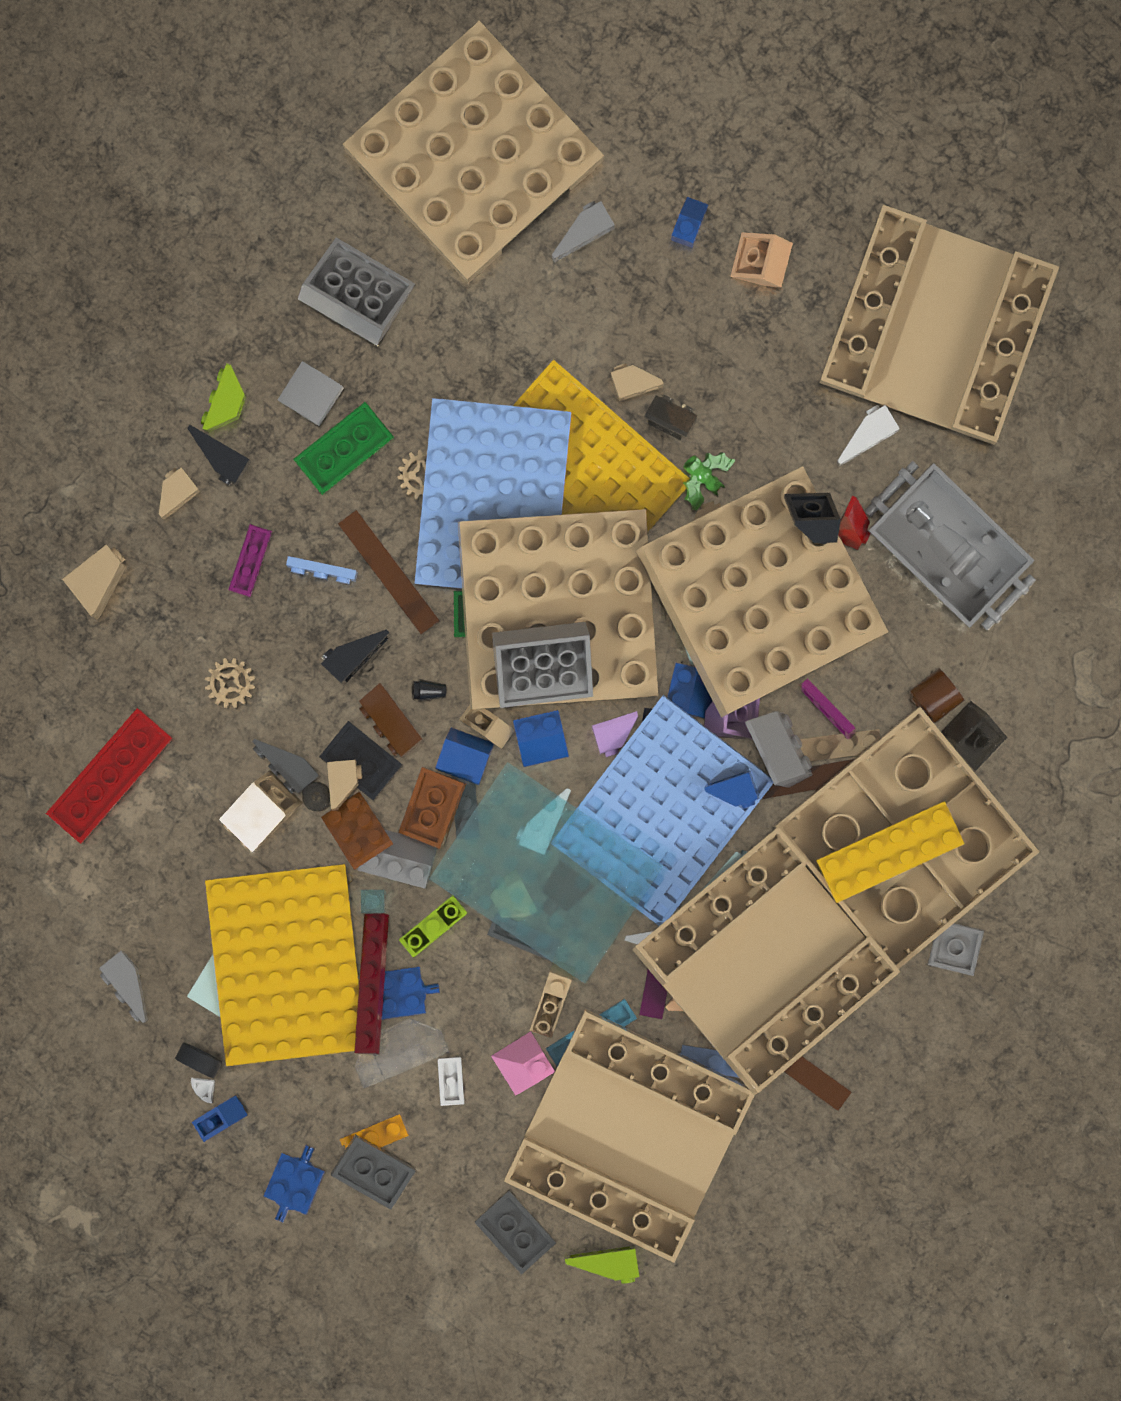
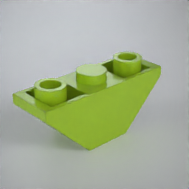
(226, 401)
(433, 926)

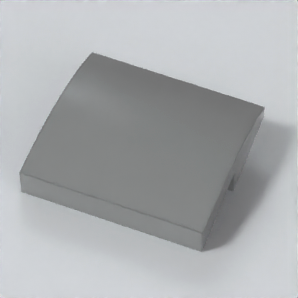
(310, 393)

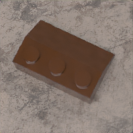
(390, 721)

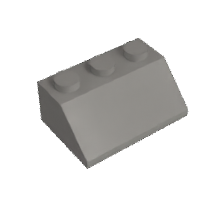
(779, 748)
(404, 861)

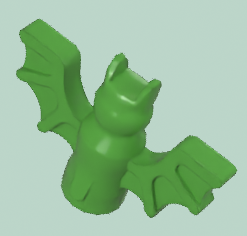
(702, 474)

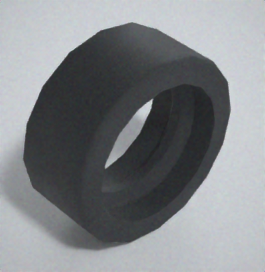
(198, 1060)

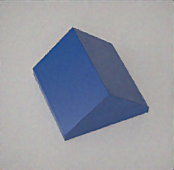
(464, 756)

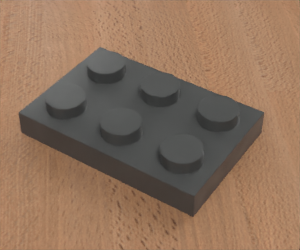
(373, 1171)
(515, 1232)

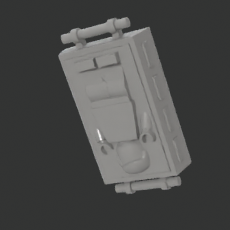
(951, 545)

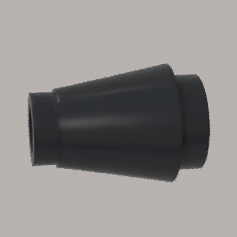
(427, 690)

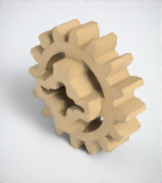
(411, 475)
(236, 673)

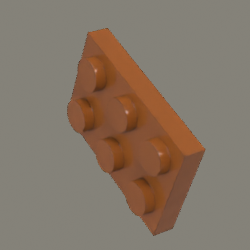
(432, 808)
(357, 830)

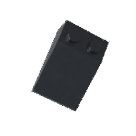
(351, 657)

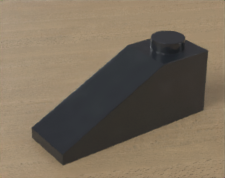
(224, 460)

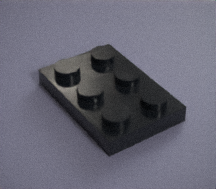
(376, 763)

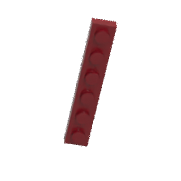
(371, 983)

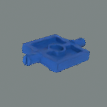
(405, 993)
(294, 1183)

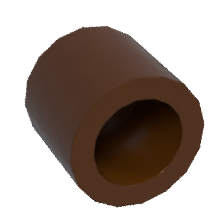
(936, 695)

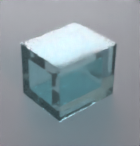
(373, 901)

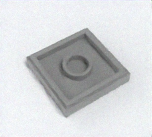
(957, 949)

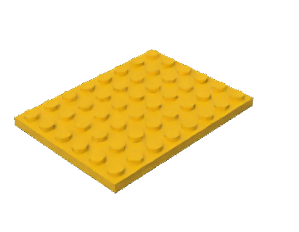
(606, 458)
(284, 963)

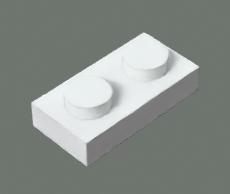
(450, 1081)

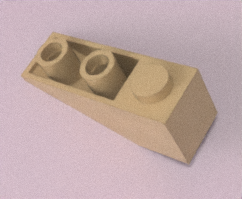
(551, 1001)

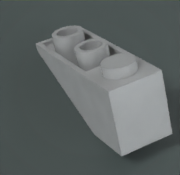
(125, 978)

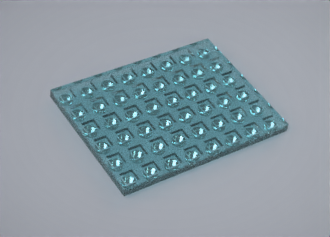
(546, 872)

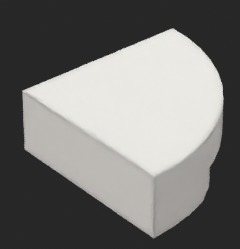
(203, 1088)

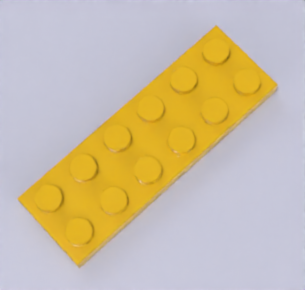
(890, 852)

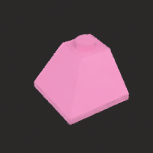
(523, 1063)

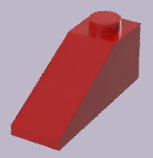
(854, 525)

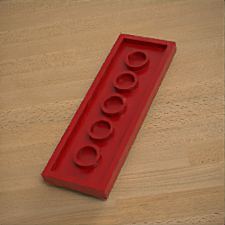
(109, 776)

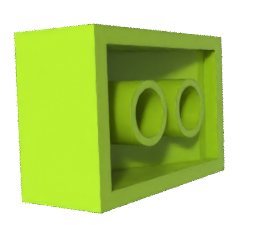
(611, 1263)

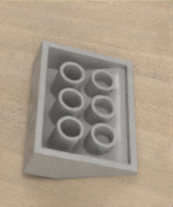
(355, 291)
(543, 664)

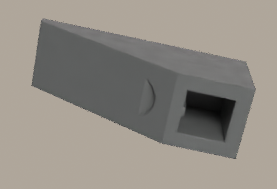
(293, 768)

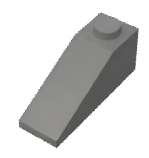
(588, 226)

